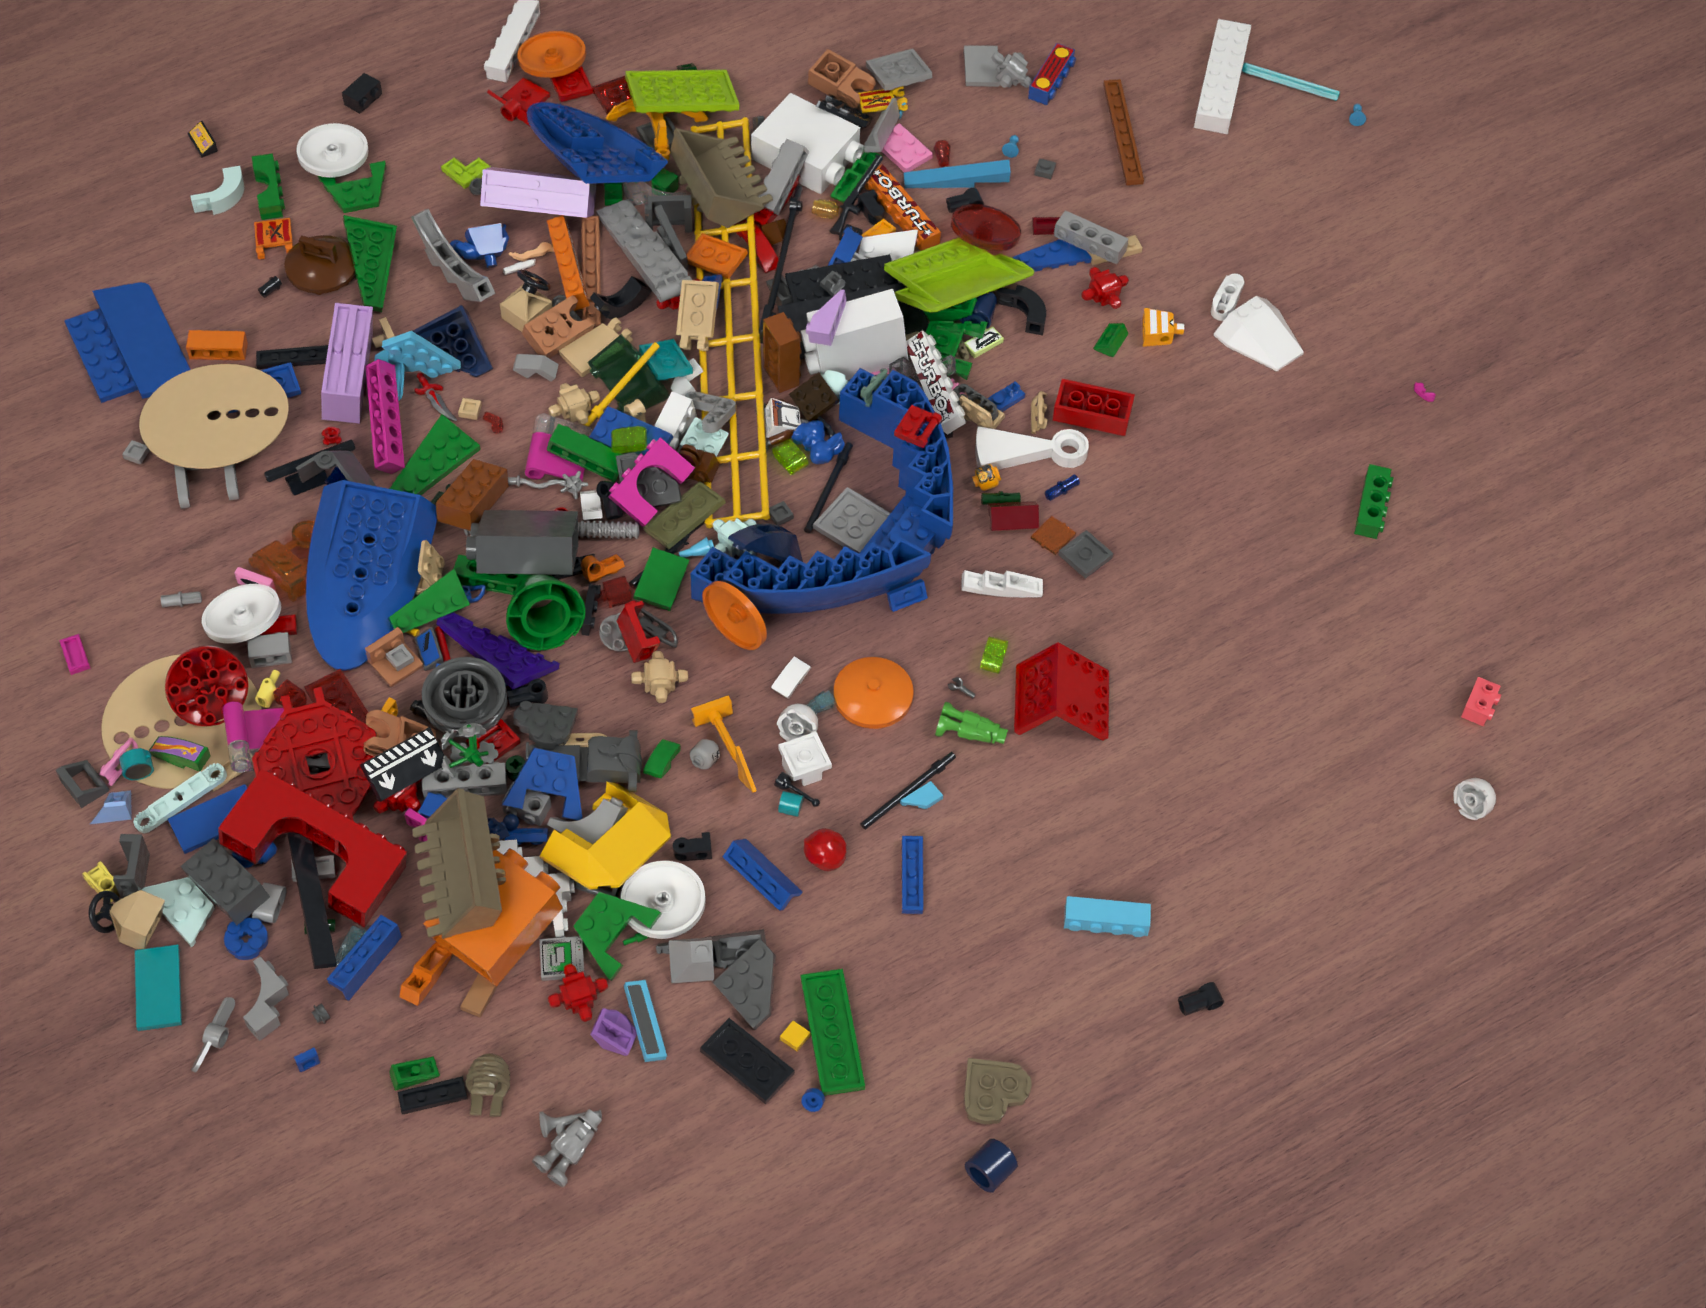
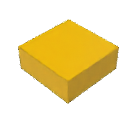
(795, 1036)

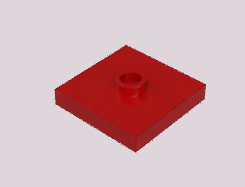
(572, 85)
(526, 93)

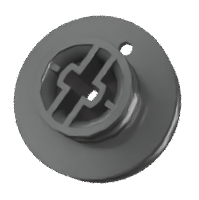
(459, 679)

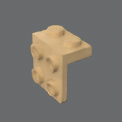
(979, 415)
(429, 566)

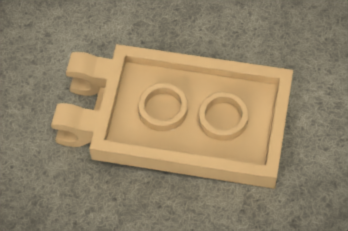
(697, 313)
(590, 344)

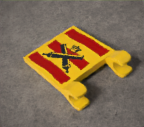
(880, 99)

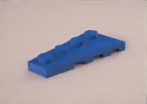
(1053, 255)

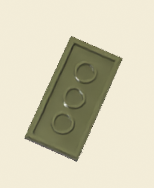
(685, 516)

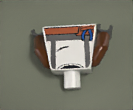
(780, 421)

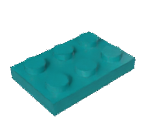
(667, 360)

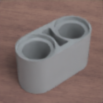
(271, 907)

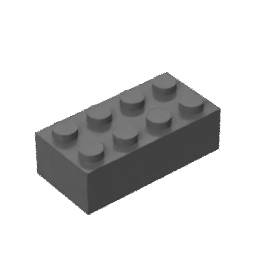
(225, 881)

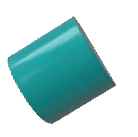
(790, 803)

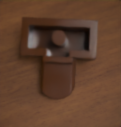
(704, 463)

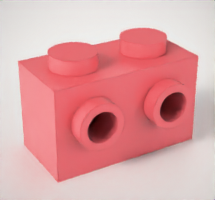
(1481, 701)

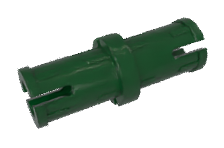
(1000, 497)

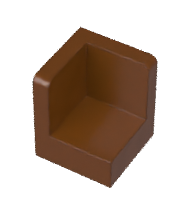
(774, 231)

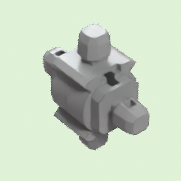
(1011, 69)

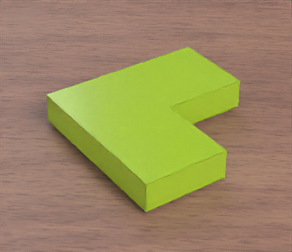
(464, 174)

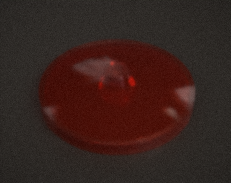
(985, 227)

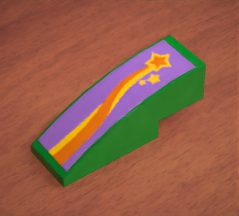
(180, 752)

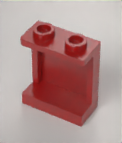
(633, 634)

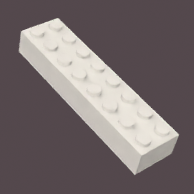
(1222, 76)

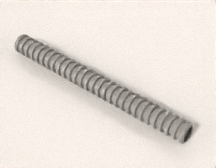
(604, 529)

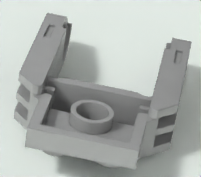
(183, 487)

